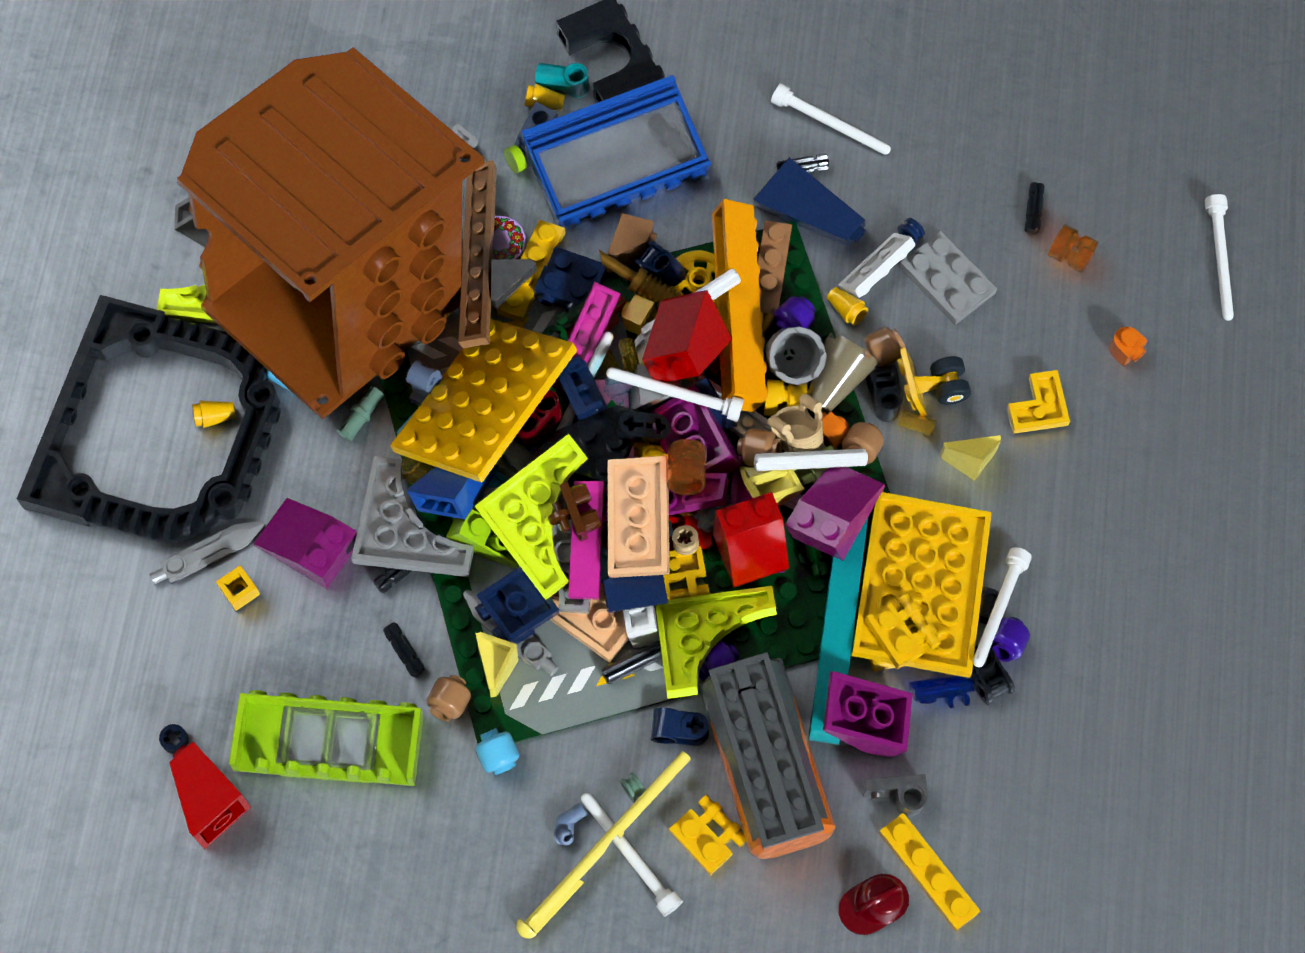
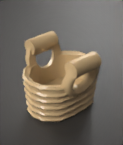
(797, 428)

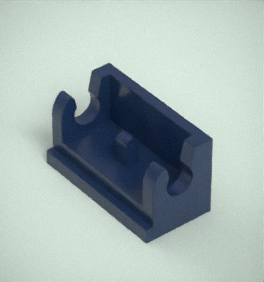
(581, 389)
(634, 592)

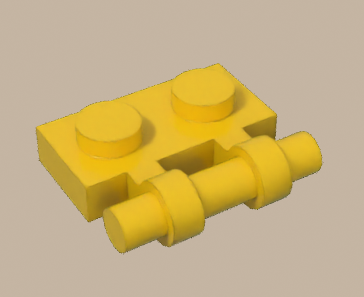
(686, 568)
(894, 634)
(701, 841)

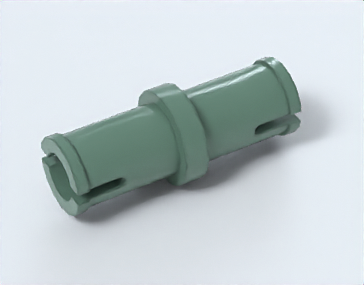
(360, 413)

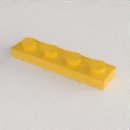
(538, 249)
(929, 872)

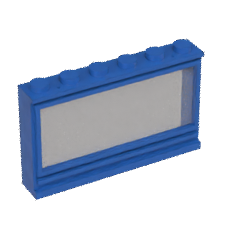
(615, 152)

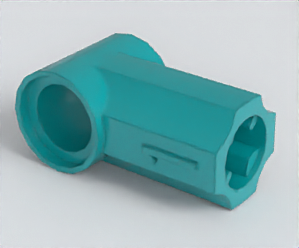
(563, 77)

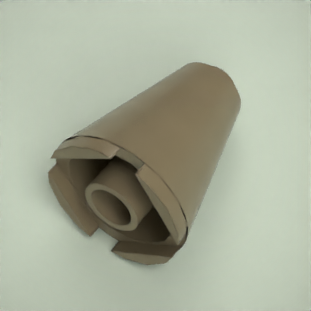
(842, 372)

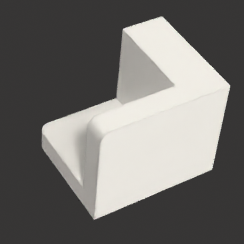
(641, 626)

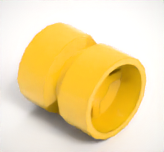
(782, 396)

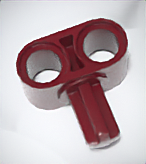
(541, 420)

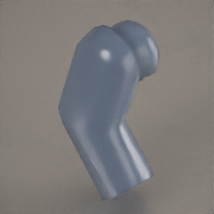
(565, 824)

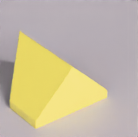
(970, 455)
(782, 483)
(498, 660)

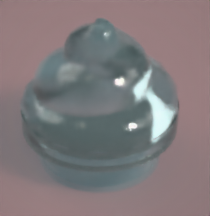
(617, 390)

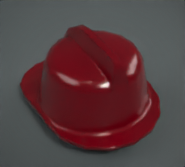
(873, 904)

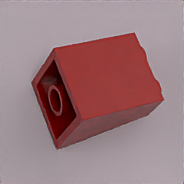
(685, 337)
(751, 539)
(205, 795)

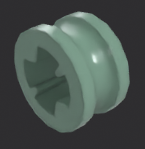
(632, 787)

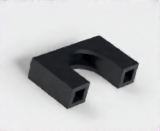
(608, 23)

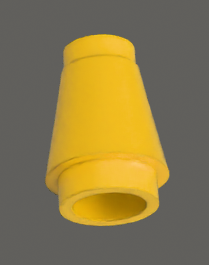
(543, 96)
(848, 306)
(212, 413)

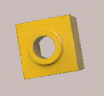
(638, 313)
(234, 580)

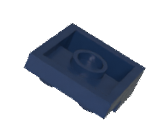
(567, 279)
(514, 607)

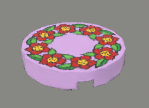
(508, 239)

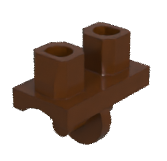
(582, 522)

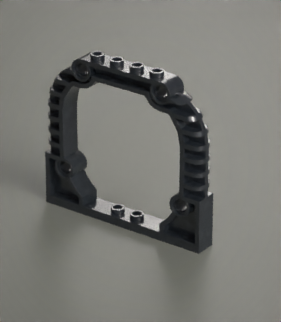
(116, 330)

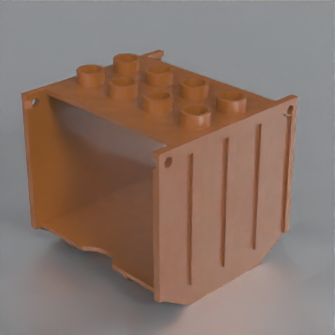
(329, 224)

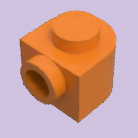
(1127, 345)
(834, 429)

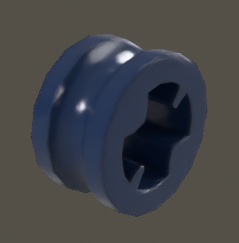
(912, 229)
(177, 730)

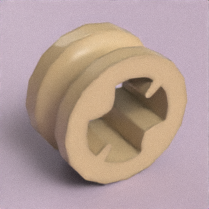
(685, 531)

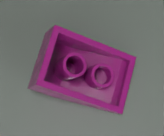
(699, 424)
(834, 510)
(308, 541)
(868, 715)

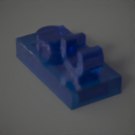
(949, 687)

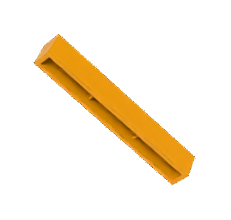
(743, 357)

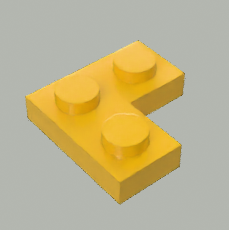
(1045, 410)

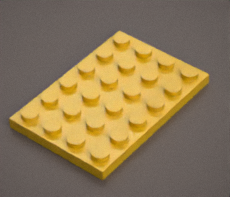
(484, 401)
(937, 559)

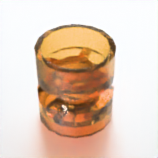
(1065, 241)
(686, 467)

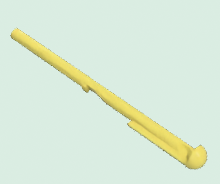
(572, 882)

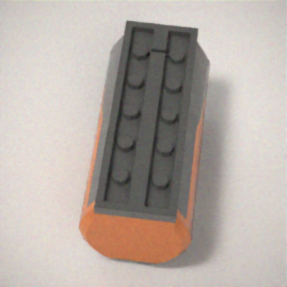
(766, 756)

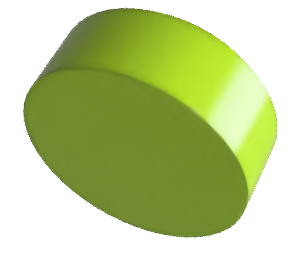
(515, 158)

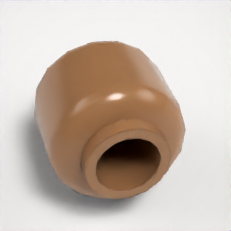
(884, 346)
(864, 436)
(758, 442)
(448, 698)

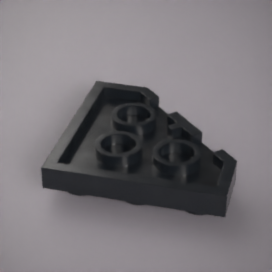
(597, 441)

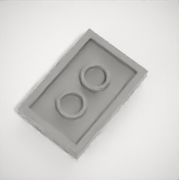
(948, 277)

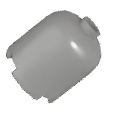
(807, 356)

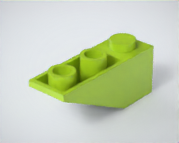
(478, 533)

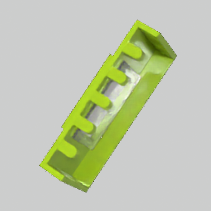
(327, 738)

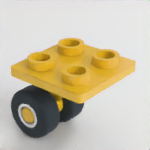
(944, 380)

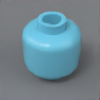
(497, 752)

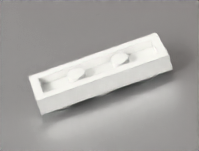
(877, 265)

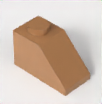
(631, 239)

